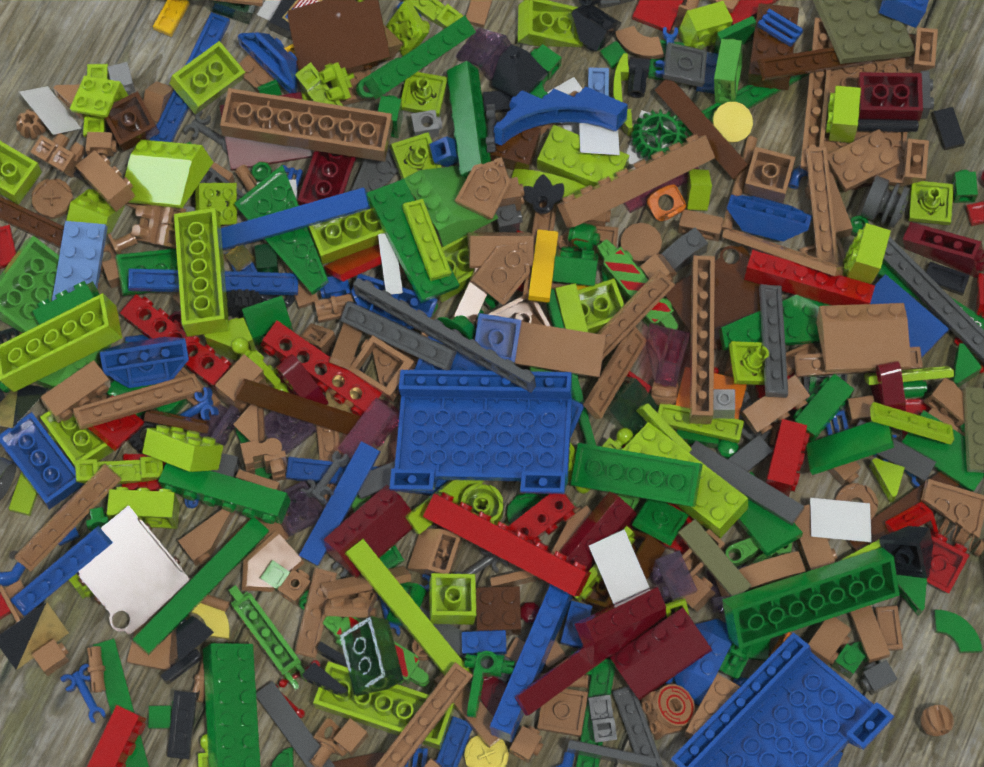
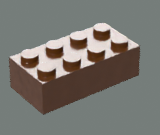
(768, 46)

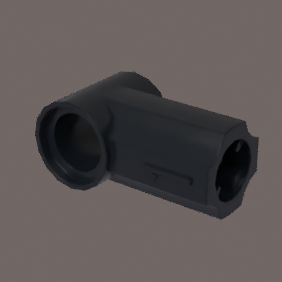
(637, 76)

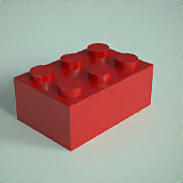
(787, 456)

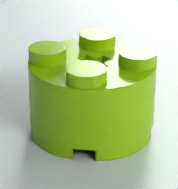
(485, 496)

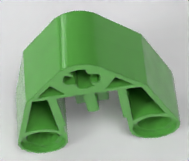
(748, 549)

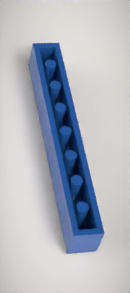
(531, 661)

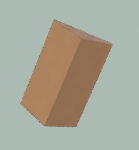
(484, 243)

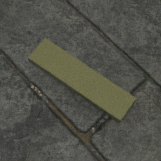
(714, 559)

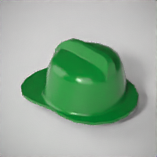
(460, 324)

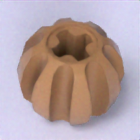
(30, 124)
(664, 394)
(937, 720)

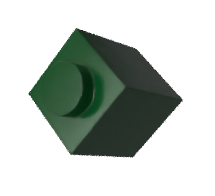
(266, 259)

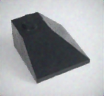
(594, 26)
(517, 72)
(911, 550)
(186, 638)

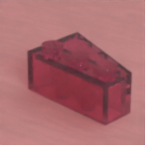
(666, 353)
(372, 427)

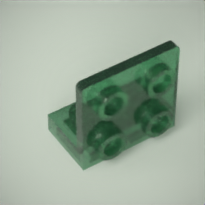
(626, 402)

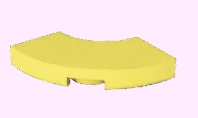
(215, 620)

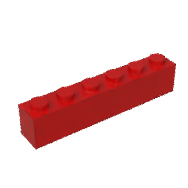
(807, 281)

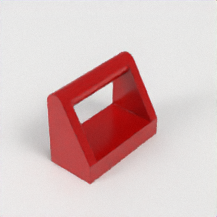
(914, 516)

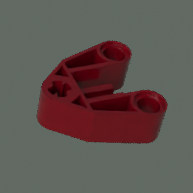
(299, 380)
(890, 386)

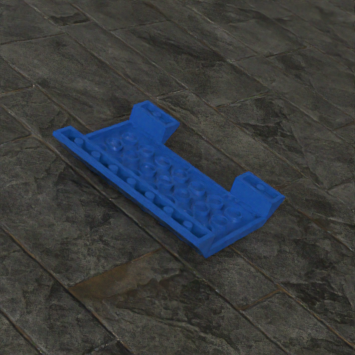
(483, 430)
(786, 716)

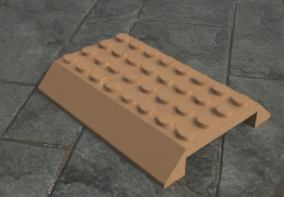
(912, 156)

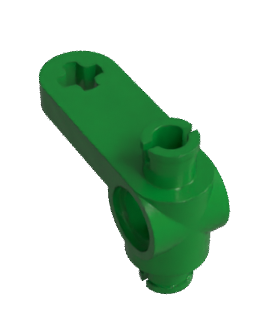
(475, 661)

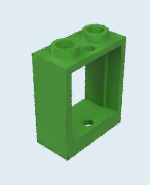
(728, 71)

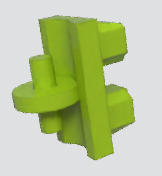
(339, 79)

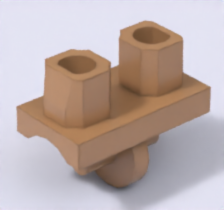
(332, 307)

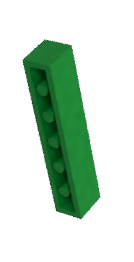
(420, 57)
(468, 116)
(227, 492)

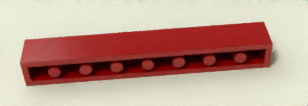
(507, 544)

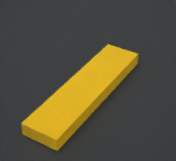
(543, 266)

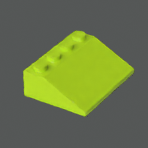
(166, 172)

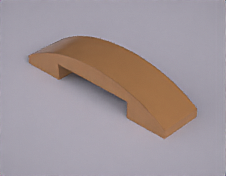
(770, 570)

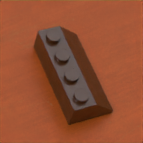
(646, 550)

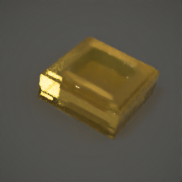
(239, 257)

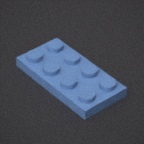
(80, 255)

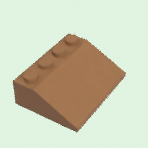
(863, 336)

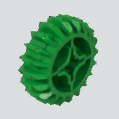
(640, 134)

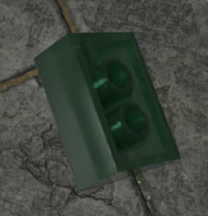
(371, 656)

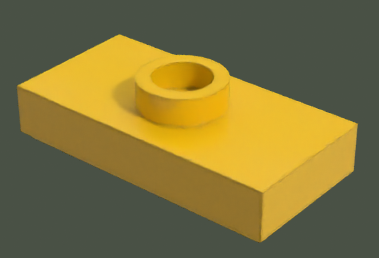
(170, 16)

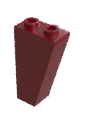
(945, 248)

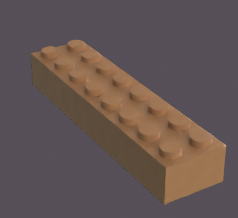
(306, 124)

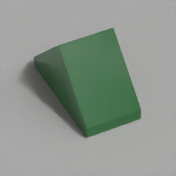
(965, 366)
(913, 592)

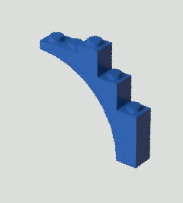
(556, 107)

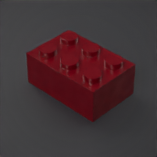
(890, 95)

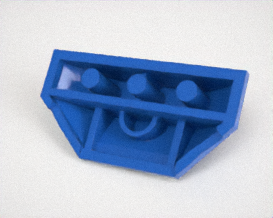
(272, 58)
(768, 217)
(408, 296)
(145, 361)
(701, 674)

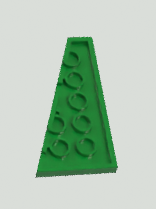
(293, 247)
(799, 324)

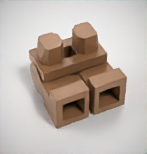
(57, 155)
(156, 225)
(265, 455)

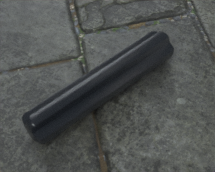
(893, 125)

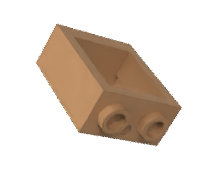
(367, 347)

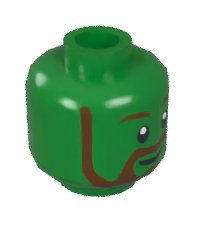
(584, 236)

